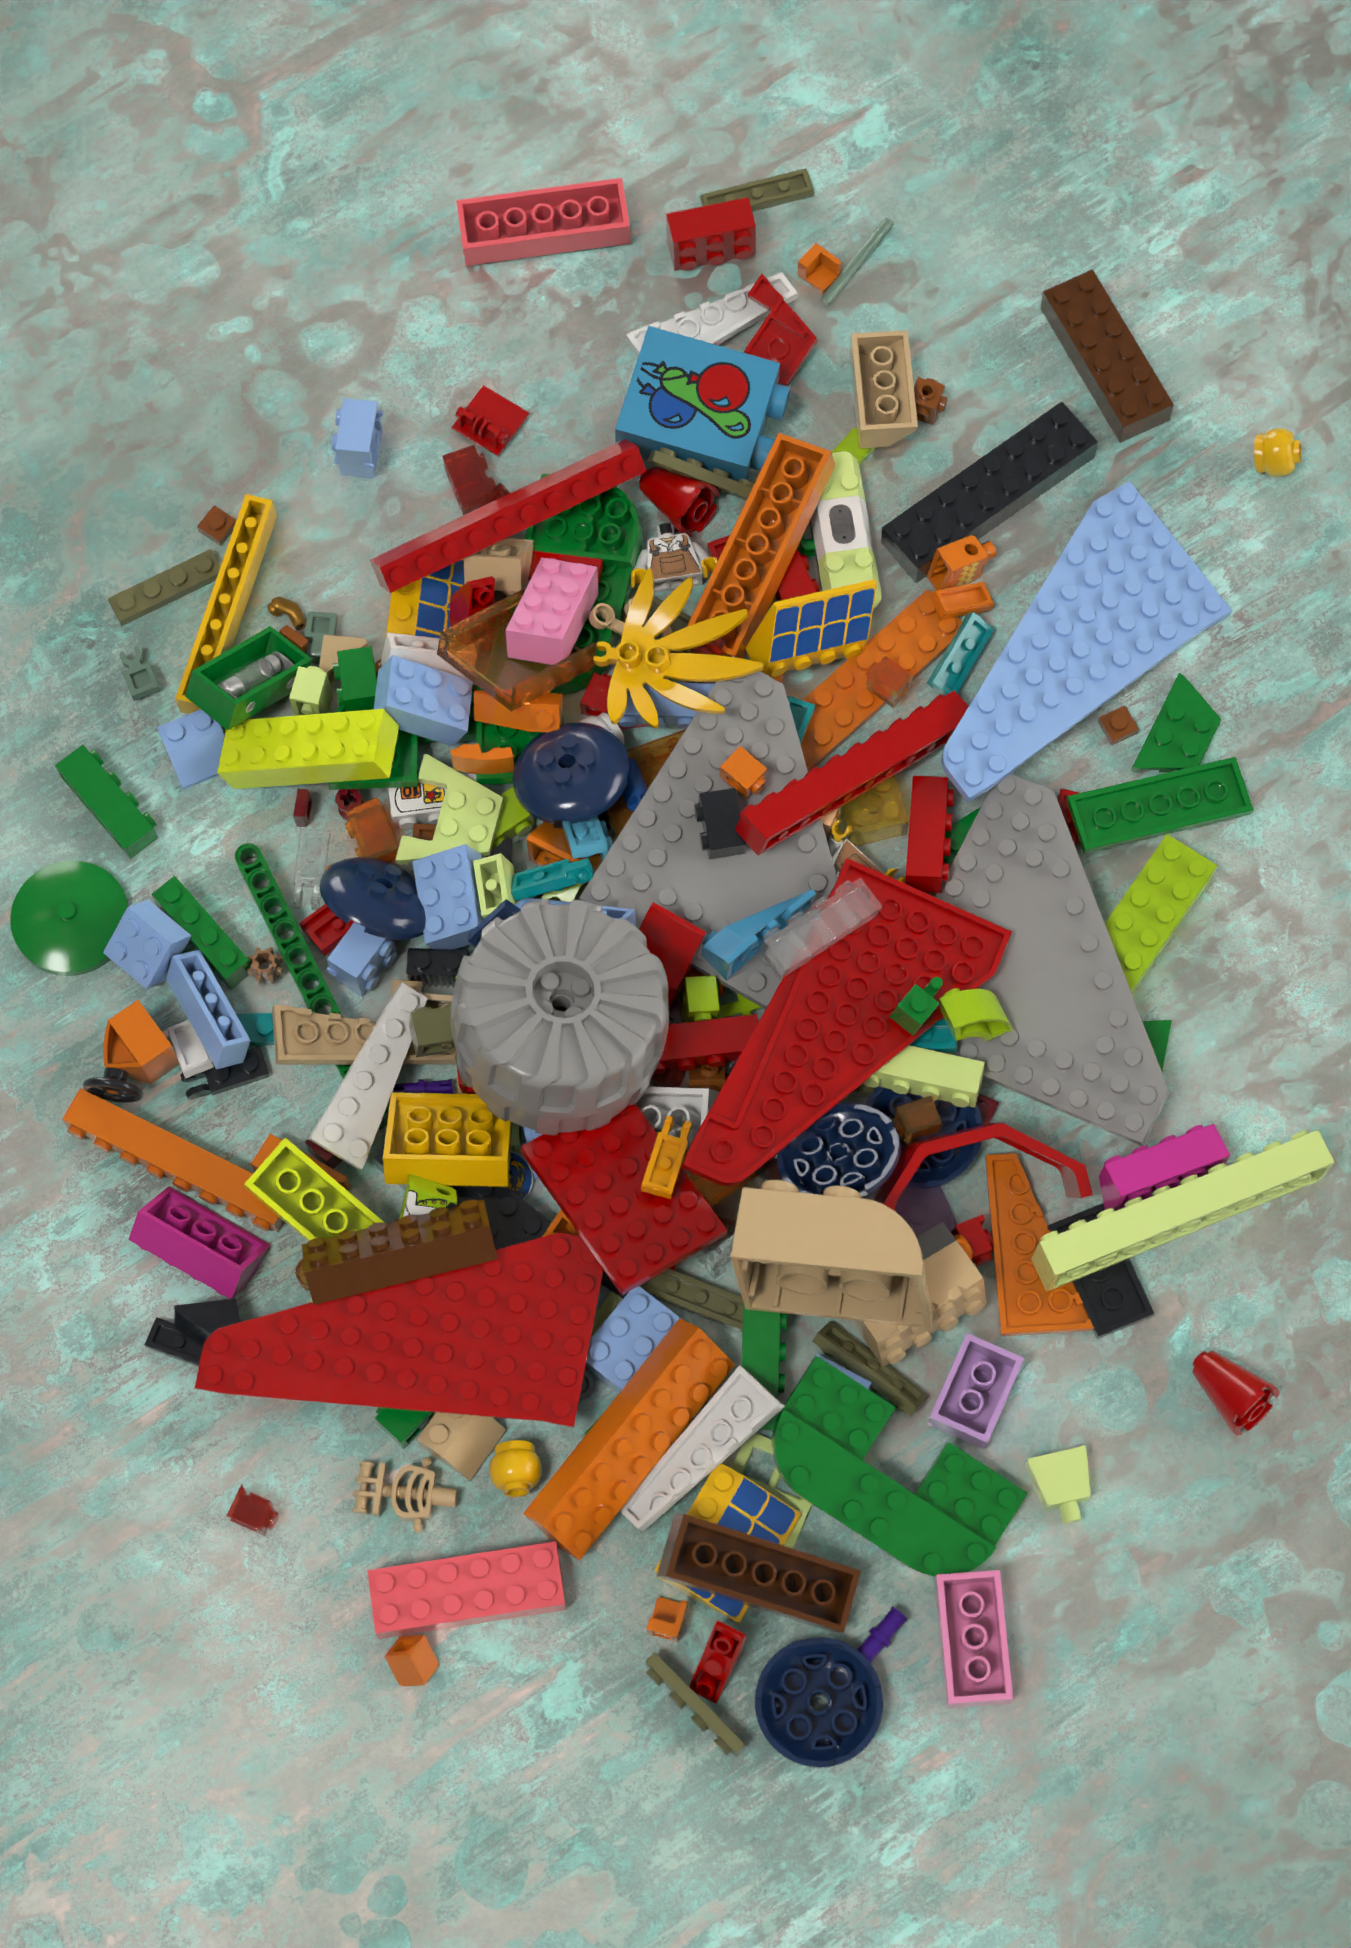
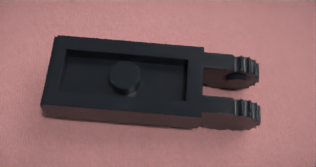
(229, 1077)

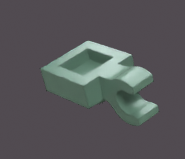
(316, 626)

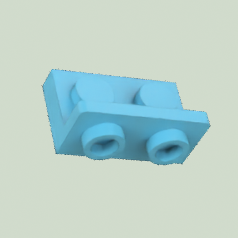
(587, 838)

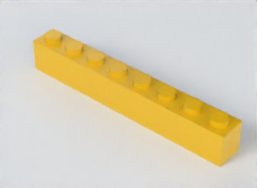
(230, 589)

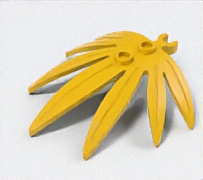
(648, 661)

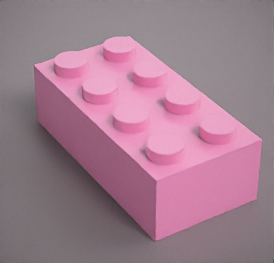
(552, 611)
(973, 1639)

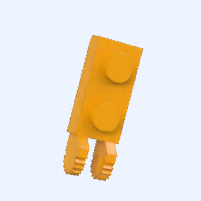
(666, 1160)

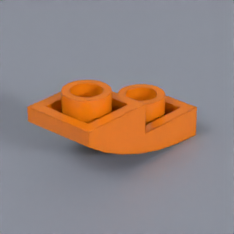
(470, 759)

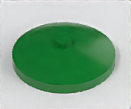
(67, 917)

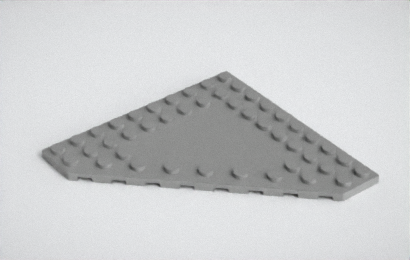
(660, 846)
(1059, 979)

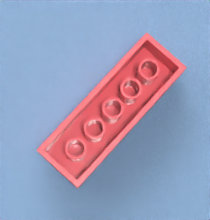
(543, 221)
(466, 1590)

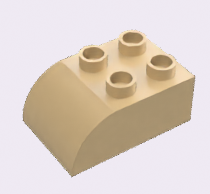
(828, 1256)

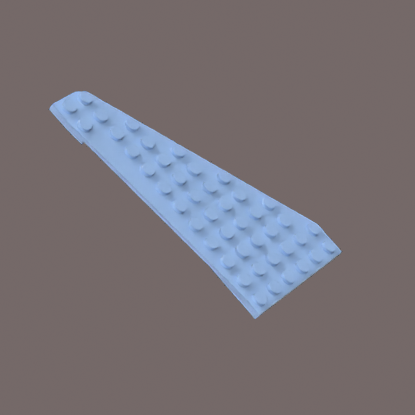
(1099, 622)

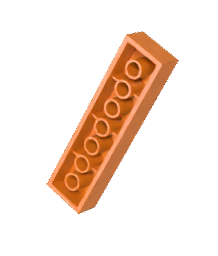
(765, 537)
(629, 1439)

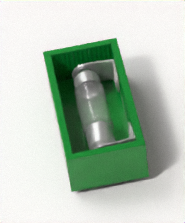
(246, 678)

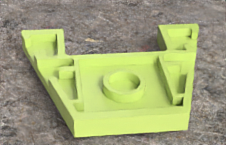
(466, 815)

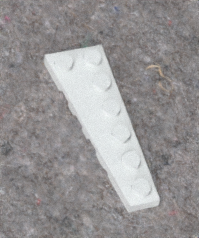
(720, 319)
(363, 1095)
(715, 1433)

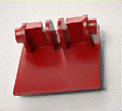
(489, 420)

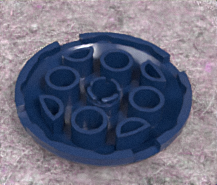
(583, 790)
(374, 896)
(844, 1148)
(943, 1166)
(827, 1670)

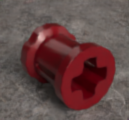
(344, 798)

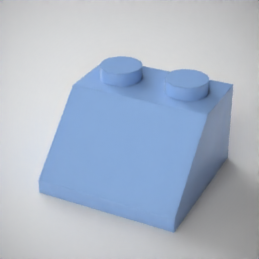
(193, 747)

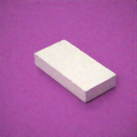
(189, 1049)

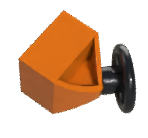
(132, 1050)

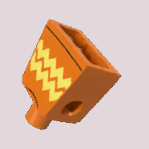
(960, 562)

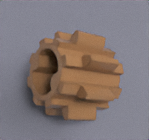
(265, 974)

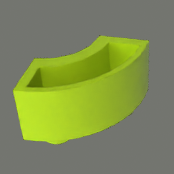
(974, 1014)

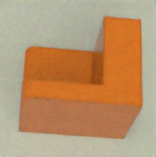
(819, 268)
(667, 1619)
(412, 1660)

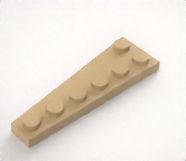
(329, 1039)

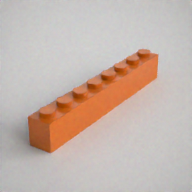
(167, 1156)

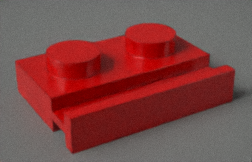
(325, 929)

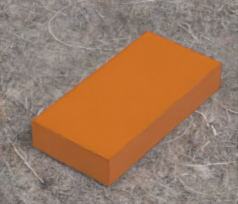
(962, 600)

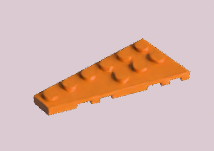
(1015, 1232)

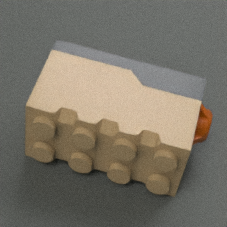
(953, 1290)

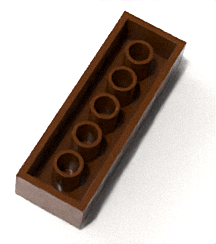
(1106, 356)
(398, 1251)
(758, 1573)

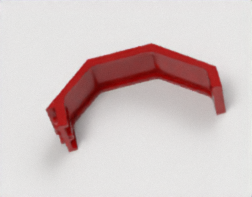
(1072, 1172)

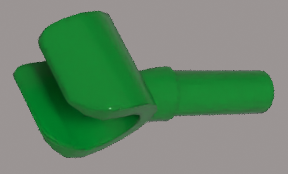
(806, 547)

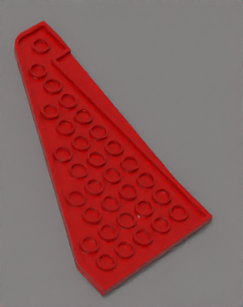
(833, 1022)
(463, 1342)

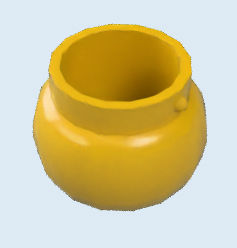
(1276, 452)
(515, 1468)

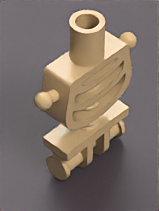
(433, 1495)

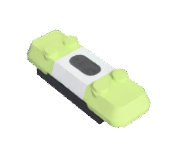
(843, 530)

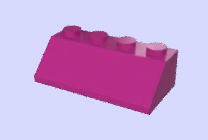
(1161, 1165)
(198, 1242)

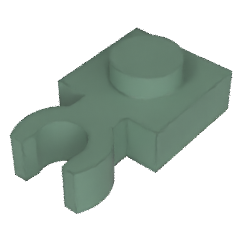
(139, 676)

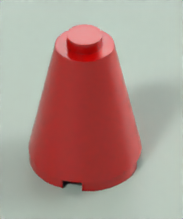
(680, 499)
(1233, 1390)

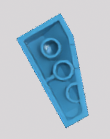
(741, 941)

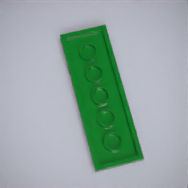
(1159, 805)

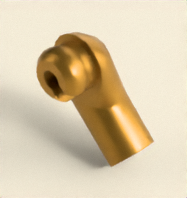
(290, 608)

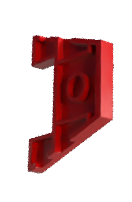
(782, 334)

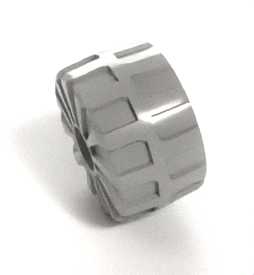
(549, 1064)

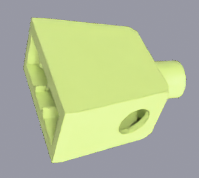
(1061, 1481)

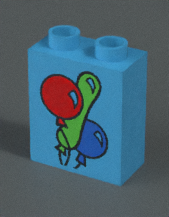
(702, 403)

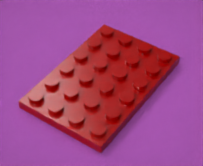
(598, 1188)

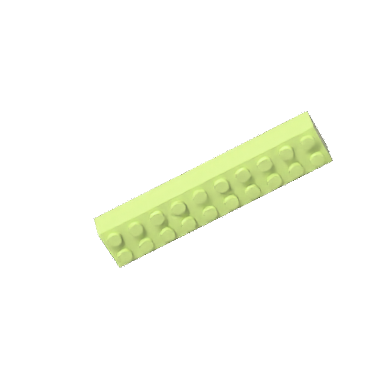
(1182, 1209)

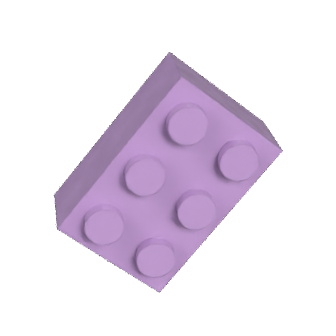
(975, 1391)

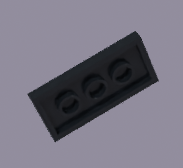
(1111, 1295)

